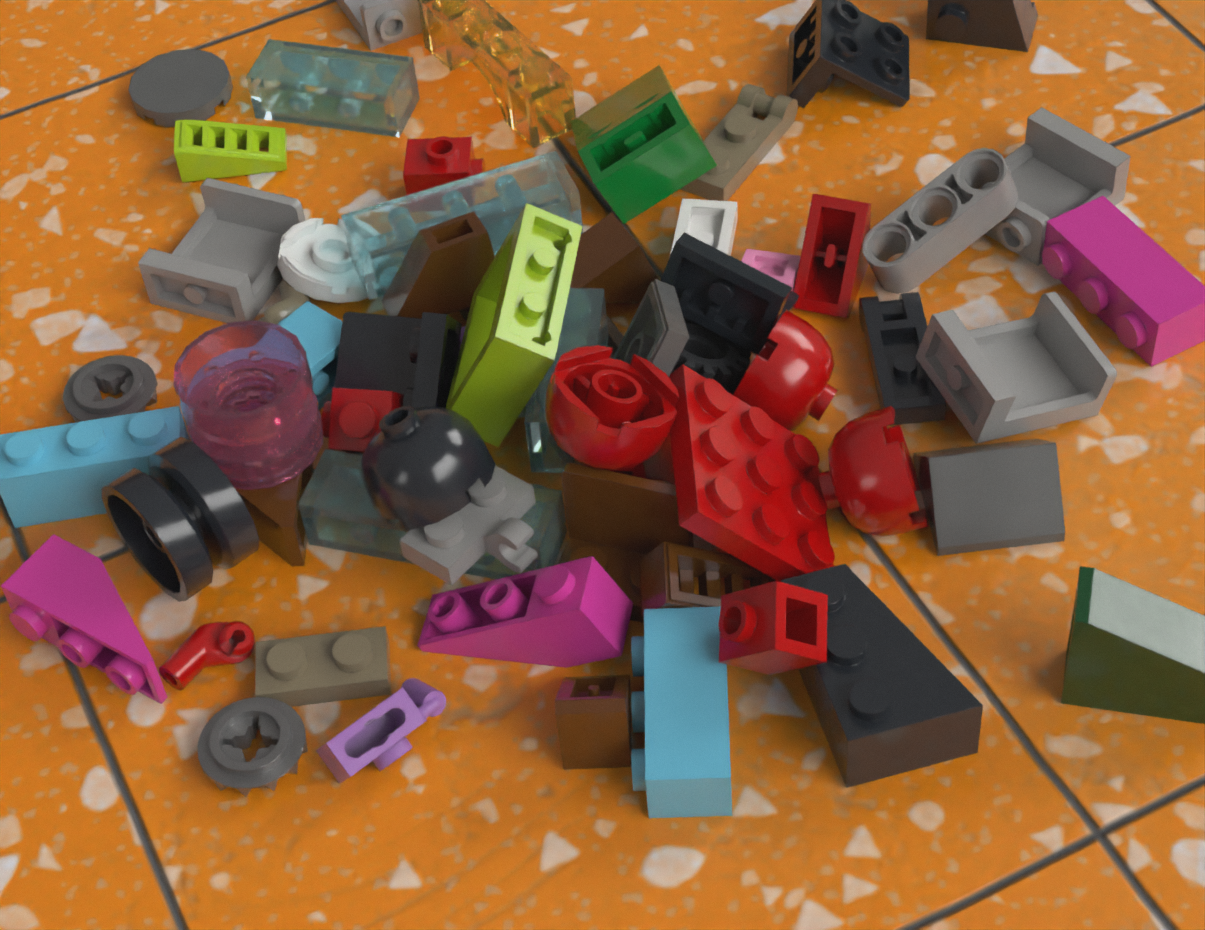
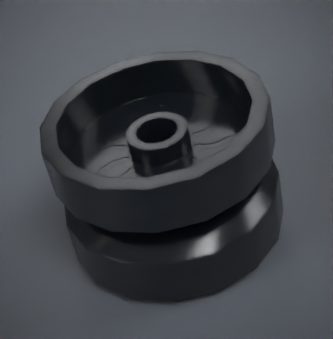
(180, 518)

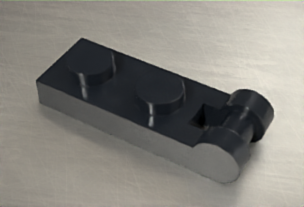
(893, 339)

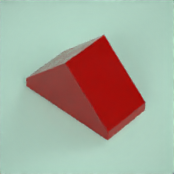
(832, 255)

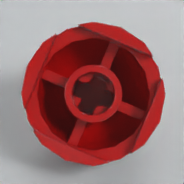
(790, 374)
(609, 409)
(873, 476)

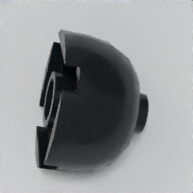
(423, 465)

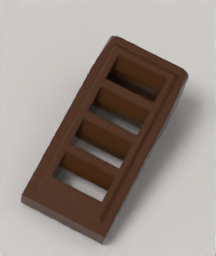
(670, 570)

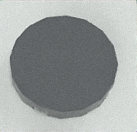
(180, 86)

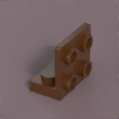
(619, 523)

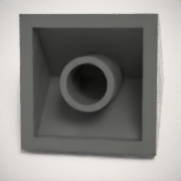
(992, 495)

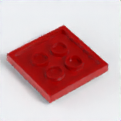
(747, 481)

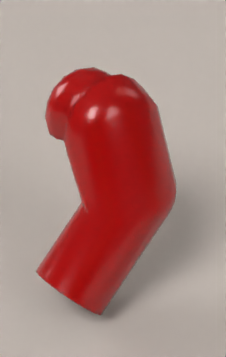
(208, 647)

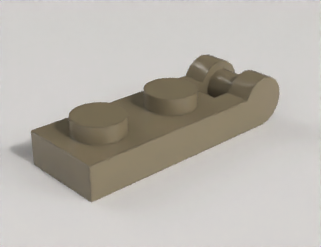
(743, 141)

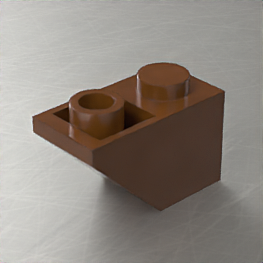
(441, 269)

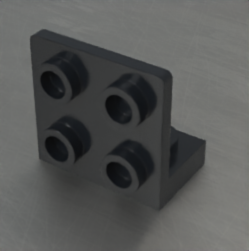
(851, 44)
(726, 293)
(399, 355)

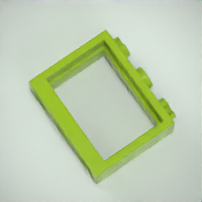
(514, 322)

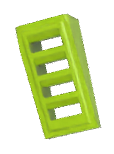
(227, 149)

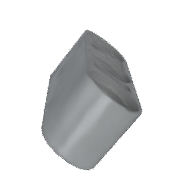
(949, 195)

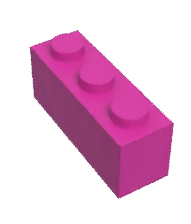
(1126, 280)

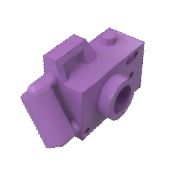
(382, 731)

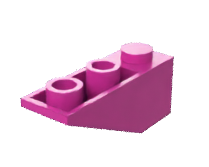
(75, 606)
(535, 617)

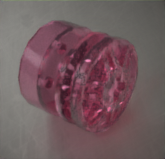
(250, 402)

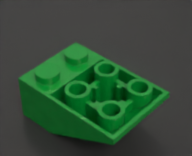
(640, 145)

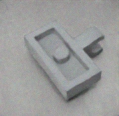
(484, 525)

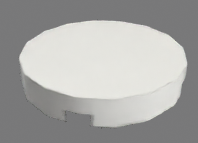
(318, 262)

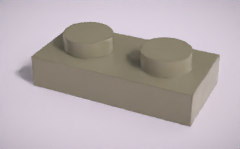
(324, 667)

